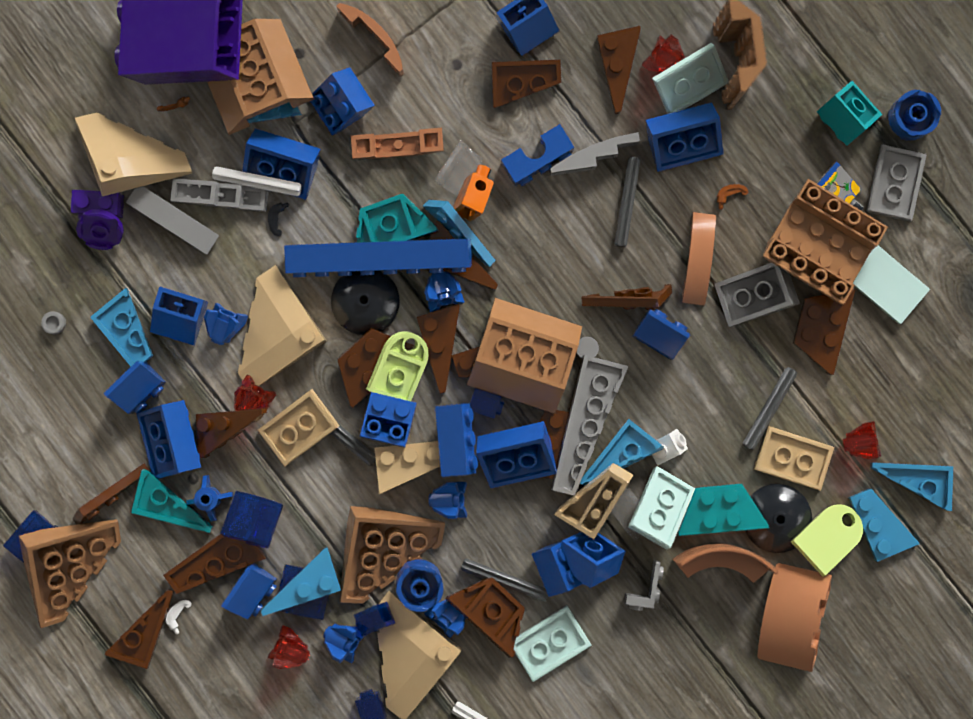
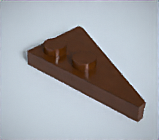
(617, 55)
(475, 272)
(630, 298)
(439, 334)

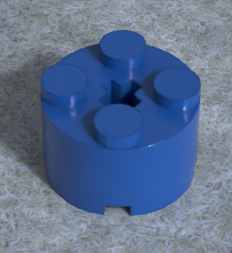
(910, 127)
(428, 594)

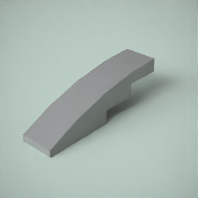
(586, 158)
(219, 195)
(172, 219)

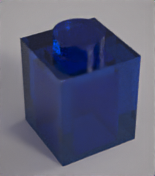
(486, 403)
(374, 619)
(370, 705)

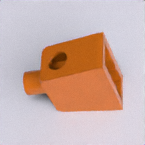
(474, 194)

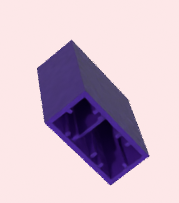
(179, 40)

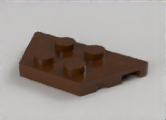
(822, 329)
(359, 363)
(491, 612)

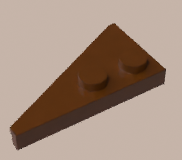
(219, 427)
(107, 497)
(140, 640)

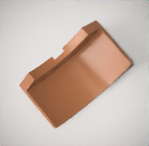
(725, 556)
(793, 617)

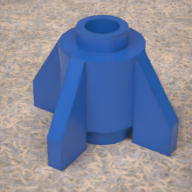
(442, 290)
(223, 324)
(214, 495)
(449, 500)
(446, 618)
(342, 642)

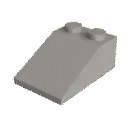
(756, 294)

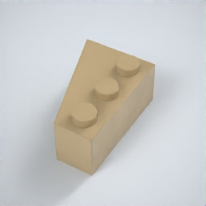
(401, 464)
(595, 501)

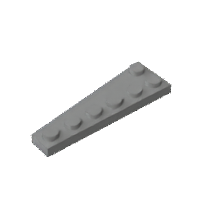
(591, 403)

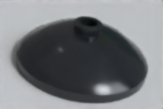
(376, 313)
(775, 501)

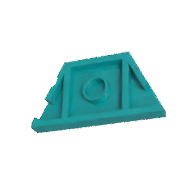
(393, 221)
(721, 510)

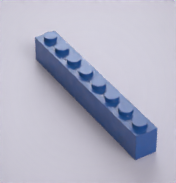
(378, 256)

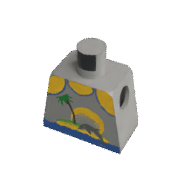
(840, 184)

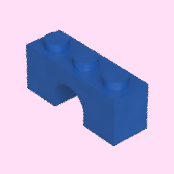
(521, 168)

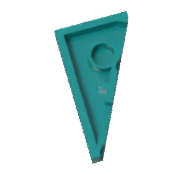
(160, 503)

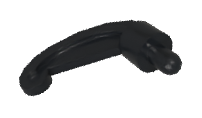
(273, 217)

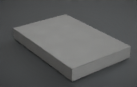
(896, 183)

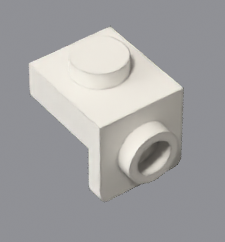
(674, 445)

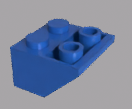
(527, 23)
(341, 100)
(177, 315)
(661, 334)
(388, 419)
(554, 569)

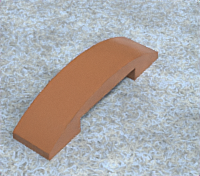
(356, 16)
(397, 144)
(699, 259)

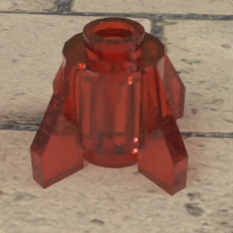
(664, 55)
(251, 396)
(863, 442)
(288, 650)

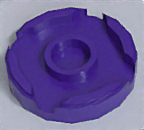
(100, 229)

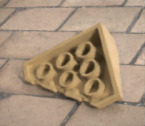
(127, 158)
(278, 329)
(413, 657)

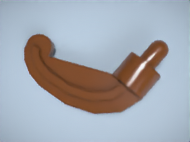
(182, 102)
(730, 190)

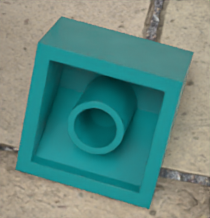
(849, 113)

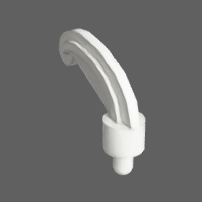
(173, 614)

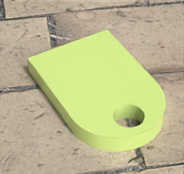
(399, 369)
(827, 539)

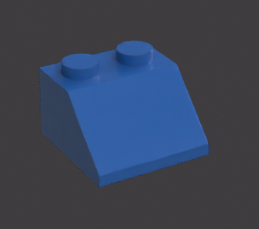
(135, 387)
(591, 558)
(249, 592)

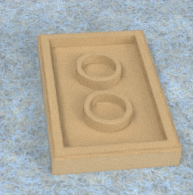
(298, 427)
(794, 458)

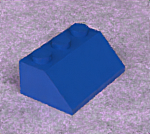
(685, 136)
(281, 159)
(169, 439)
(456, 440)
(516, 454)

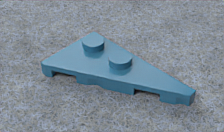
(458, 229)
(625, 449)
(927, 481)
(312, 582)

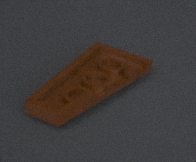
(212, 561)

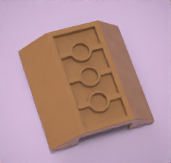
(742, 25)
(266, 76)
(824, 241)
(525, 356)

